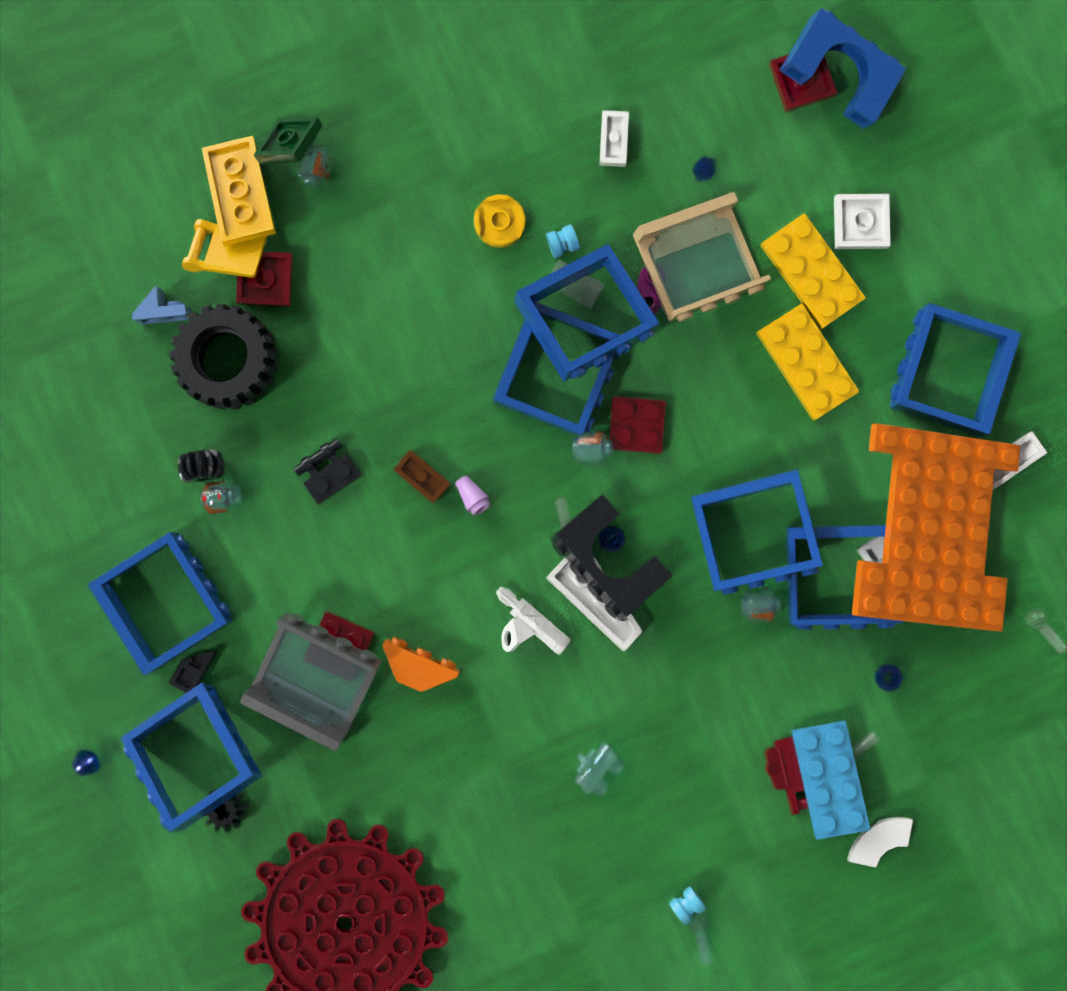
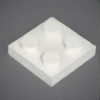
(862, 221)

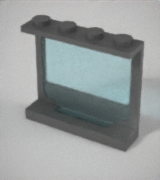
(312, 681)

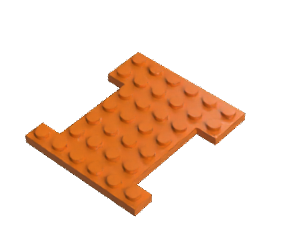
(936, 531)

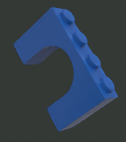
(876, 70)

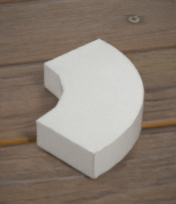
(882, 837)

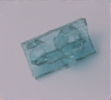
(595, 766)

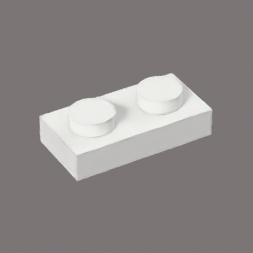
(614, 138)

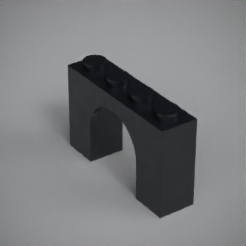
(618, 594)

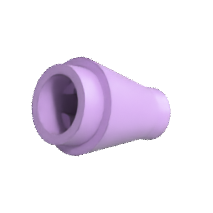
(474, 498)

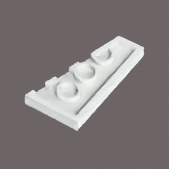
(575, 589)

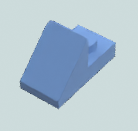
(154, 309)

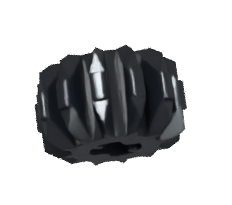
(201, 466)
(232, 818)

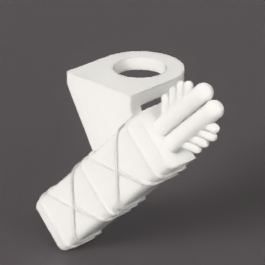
(529, 623)

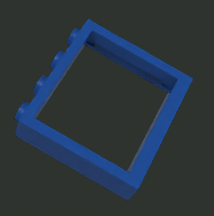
(567, 275)
(994, 383)
(595, 398)
(746, 489)
(829, 621)
(126, 627)
(230, 738)

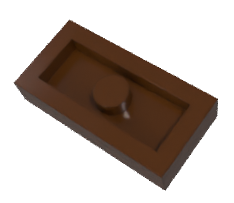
(421, 476)

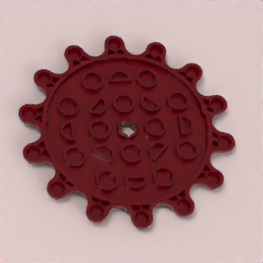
(349, 881)

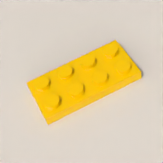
(238, 191)
(812, 271)
(807, 362)

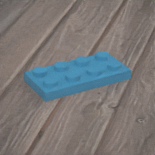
(830, 780)

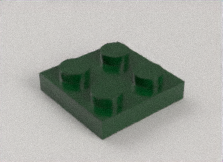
(288, 140)

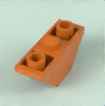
(417, 667)

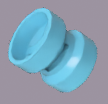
(562, 241)
(686, 906)

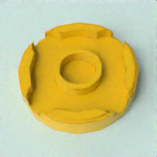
(499, 221)

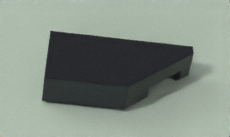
(192, 671)

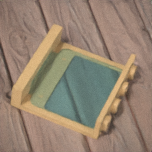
(698, 258)

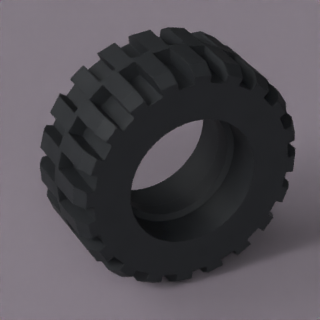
(195, 339)

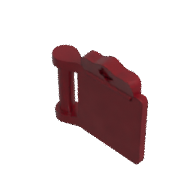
(785, 772)

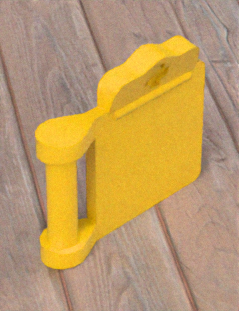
(235, 259)

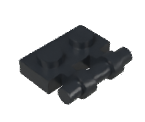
(332, 478)

